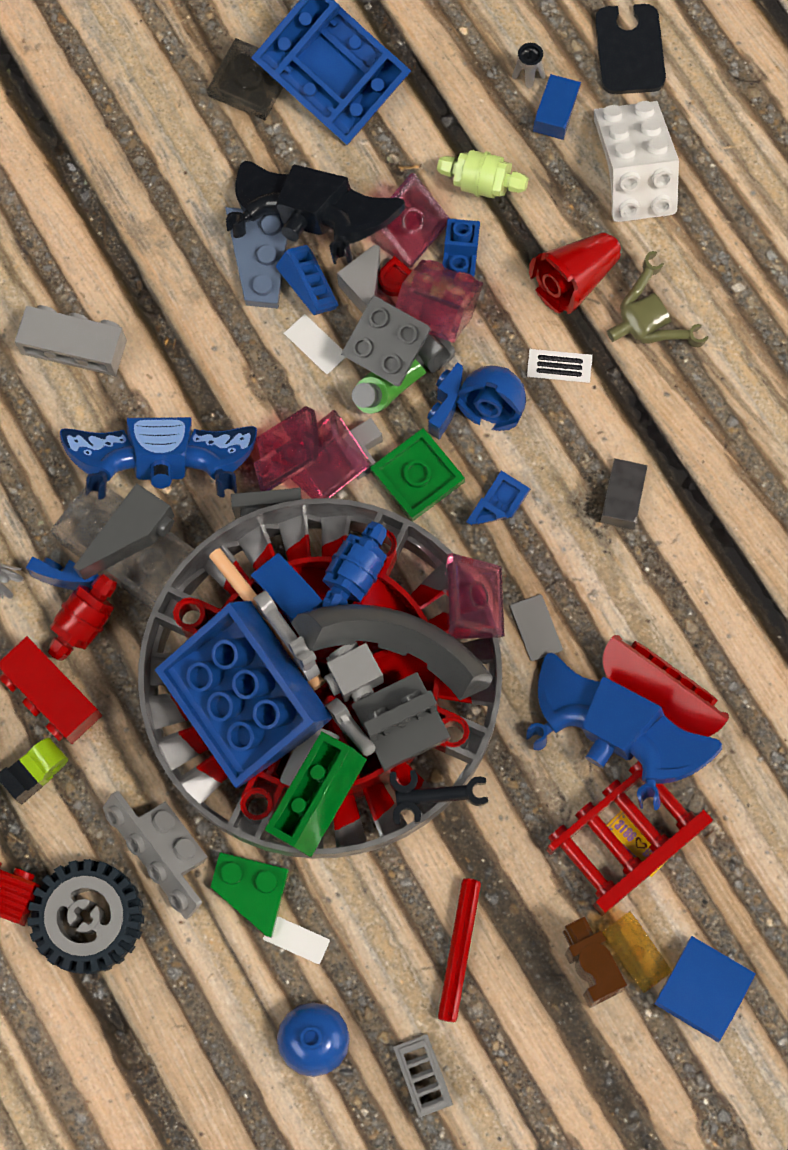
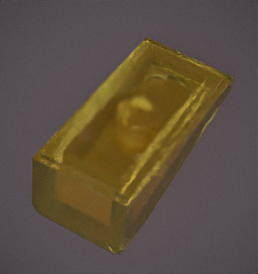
(636, 952)

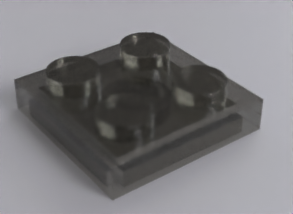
(244, 82)

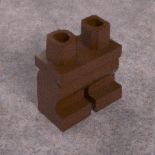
(593, 962)

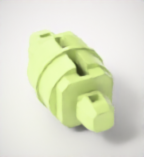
(482, 174)

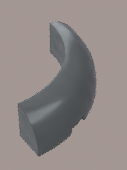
(397, 633)

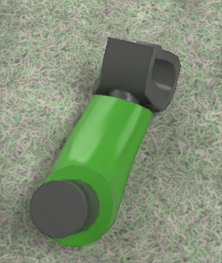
(375, 393)

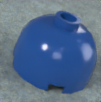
(494, 396)
(313, 1039)

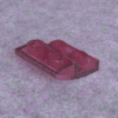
(287, 449)

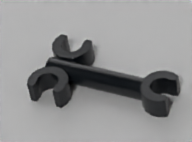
(408, 796)

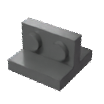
(401, 721)

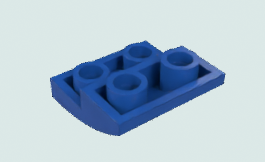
(705, 989)

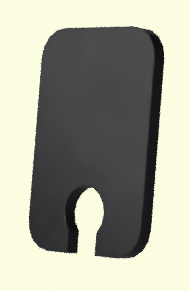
(630, 58)

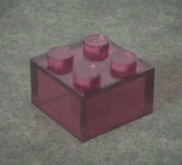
(440, 298)

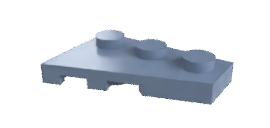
(257, 257)

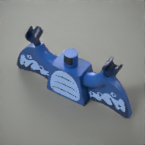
(159, 452)

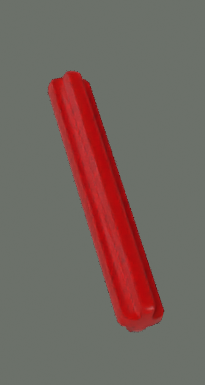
(459, 950)

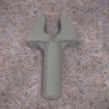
(350, 727)

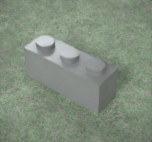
(71, 339)

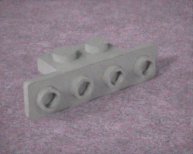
(162, 847)

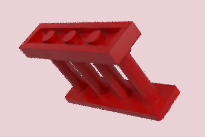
(634, 868)

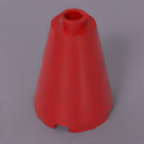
(573, 270)

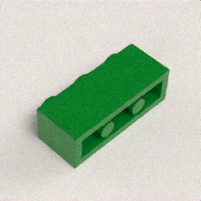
(316, 794)

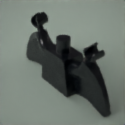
(310, 203)

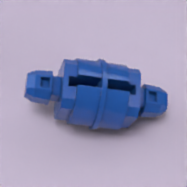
(355, 566)

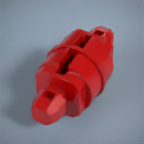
(82, 617)

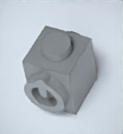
(353, 672)

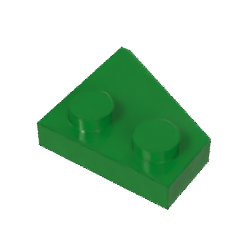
(251, 889)

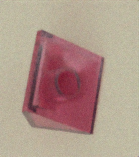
(416, 226)
(338, 460)
(473, 598)

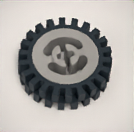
(61, 893)

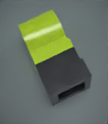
(33, 770)

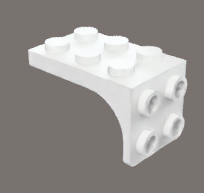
(639, 160)

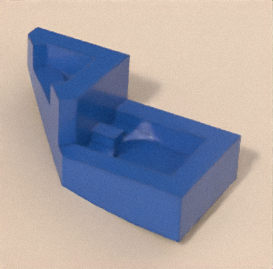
(500, 501)

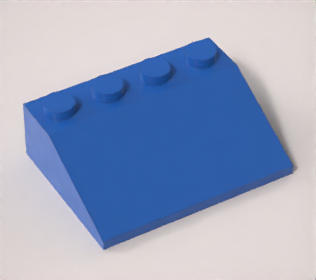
(242, 692)

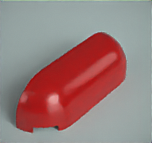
(659, 682)

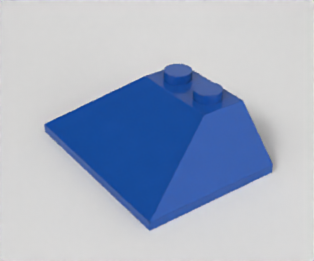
(331, 65)

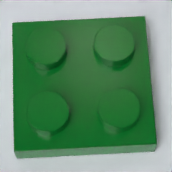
(417, 474)

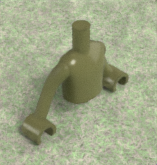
(649, 314)

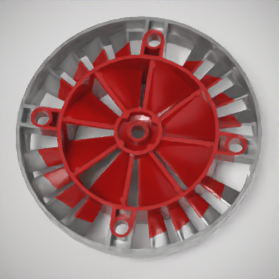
(253, 536)

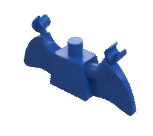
(620, 725)

